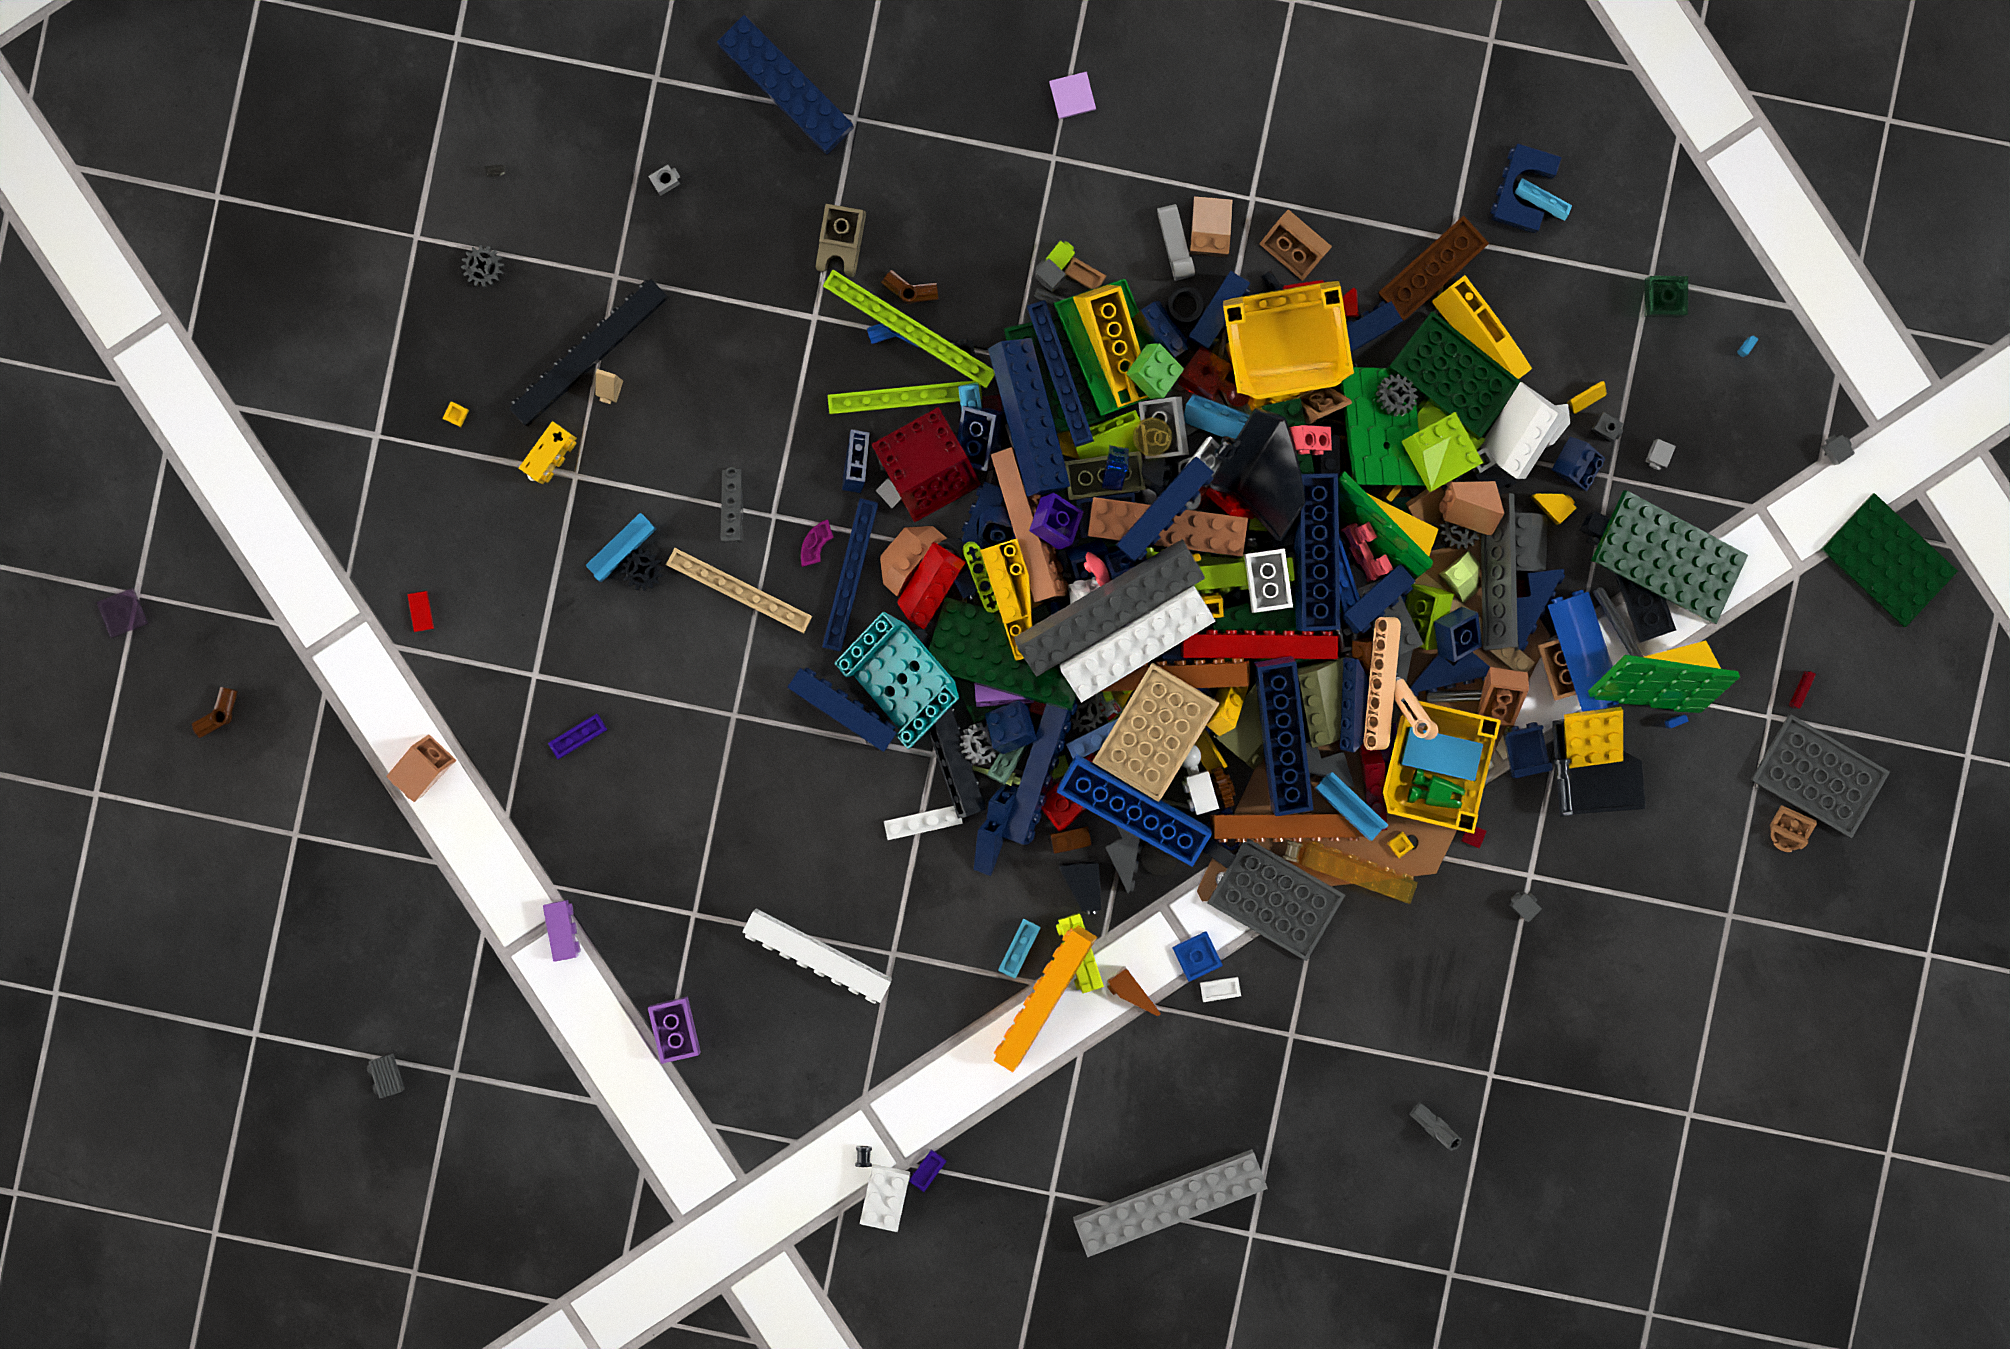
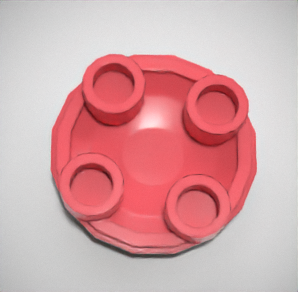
(1097, 566)

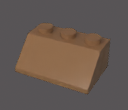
(1295, 245)
(1556, 670)

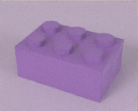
(674, 1030)

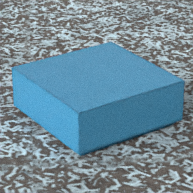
(1747, 346)

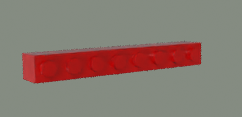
(1261, 645)

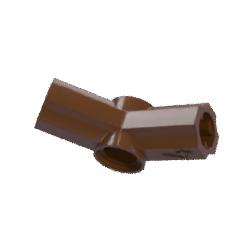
(898, 286)
(210, 722)

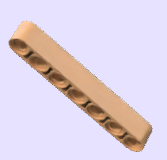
(1382, 683)

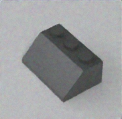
(1531, 542)

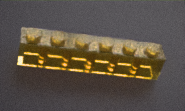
(1358, 872)

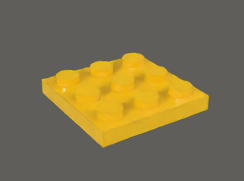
(1594, 737)

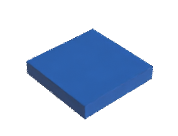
(1197, 956)

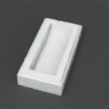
(1220, 989)

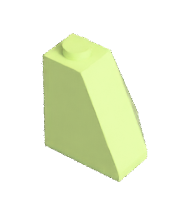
(1463, 576)

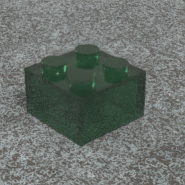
(1666, 296)

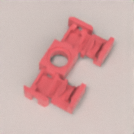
(1362, 552)

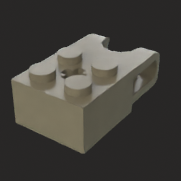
(838, 243)

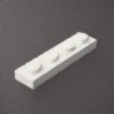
(921, 822)

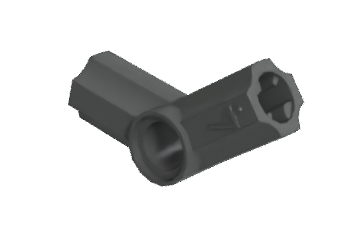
(1436, 1127)

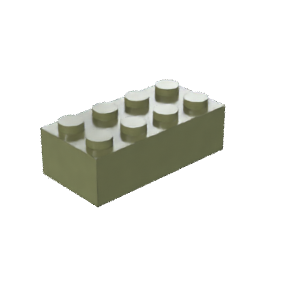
(1088, 474)

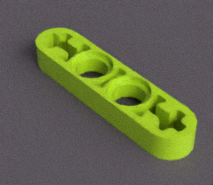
(979, 577)

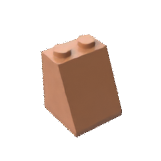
(1473, 506)
(421, 768)

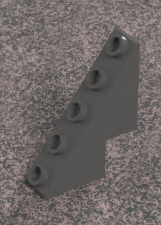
(732, 506)
(1332, 763)
(1123, 855)

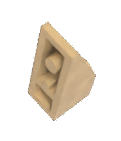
(607, 386)

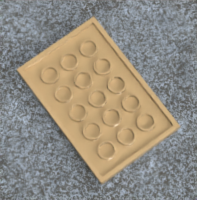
(1155, 732)

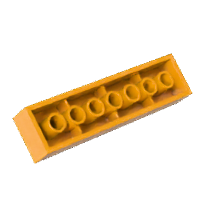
(1045, 998)

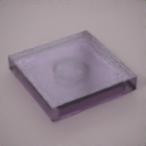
(122, 613)

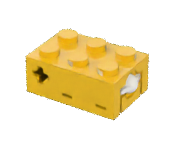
(548, 453)

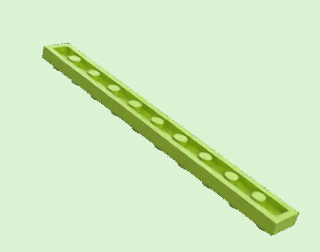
(909, 329)

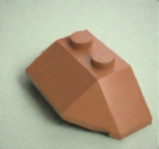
(905, 555)

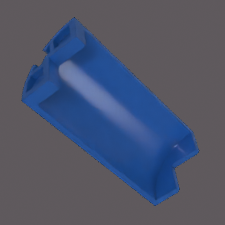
(1582, 645)

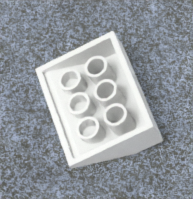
(1522, 431)

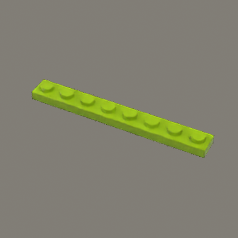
(896, 398)

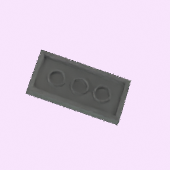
(1408, 634)

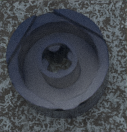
(995, 526)

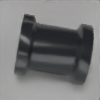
(863, 1156)

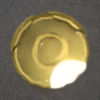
(1152, 436)

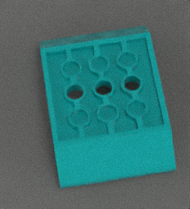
(879, 660)

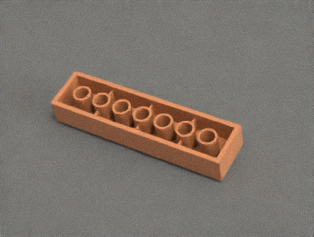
(1198, 529)
(1039, 556)

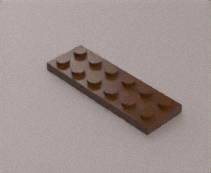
(1433, 267)

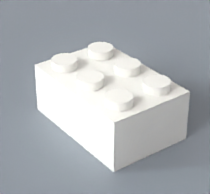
(1268, 580)
(885, 1197)

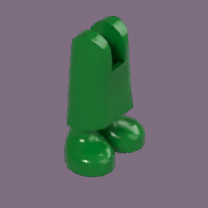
(1439, 791)

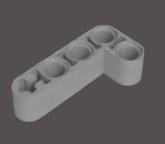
(1175, 242)

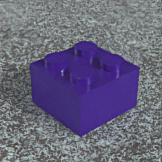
(1056, 521)

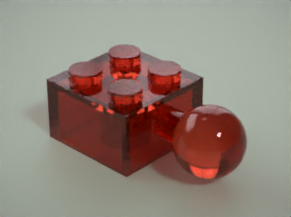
(1215, 379)

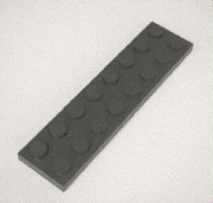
(1499, 581)

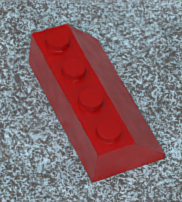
(930, 585)

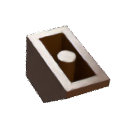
(1070, 839)

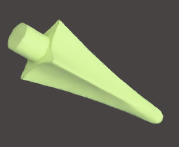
(1012, 779)

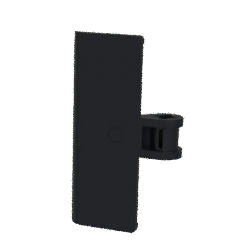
(1262, 471)
(1596, 787)

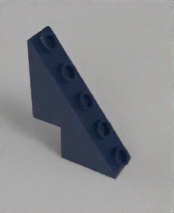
(1539, 591)
(1442, 673)
(1354, 705)
(991, 831)

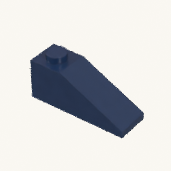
(856, 461)

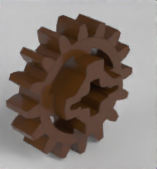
(1223, 787)

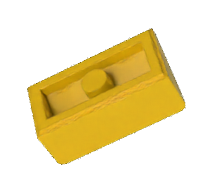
(1587, 397)

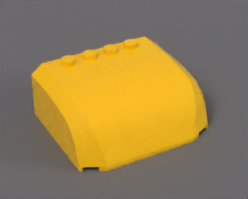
(1288, 340)
(1399, 776)

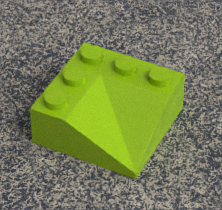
(1442, 452)

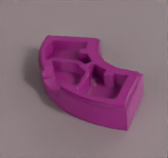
(814, 542)

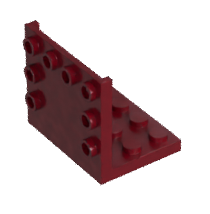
(926, 464)

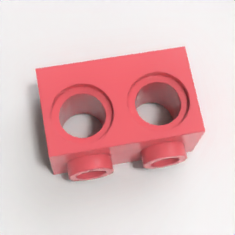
(1311, 439)

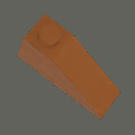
(1129, 989)

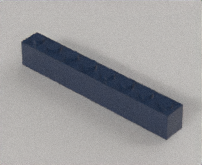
(1038, 774)

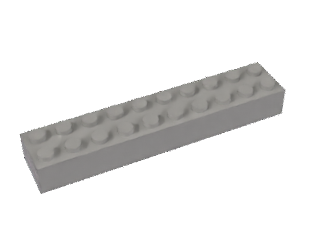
(1170, 1203)

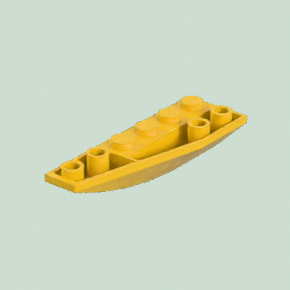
(1475, 320)
(1011, 588)

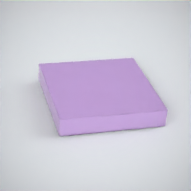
(1072, 95)

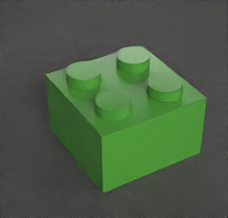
(1155, 371)

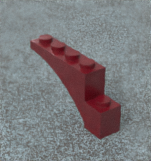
(1374, 780)

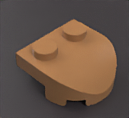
(1790, 829)

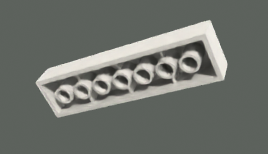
(1136, 643)
(817, 955)

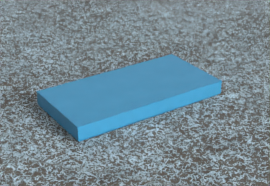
(1442, 755)

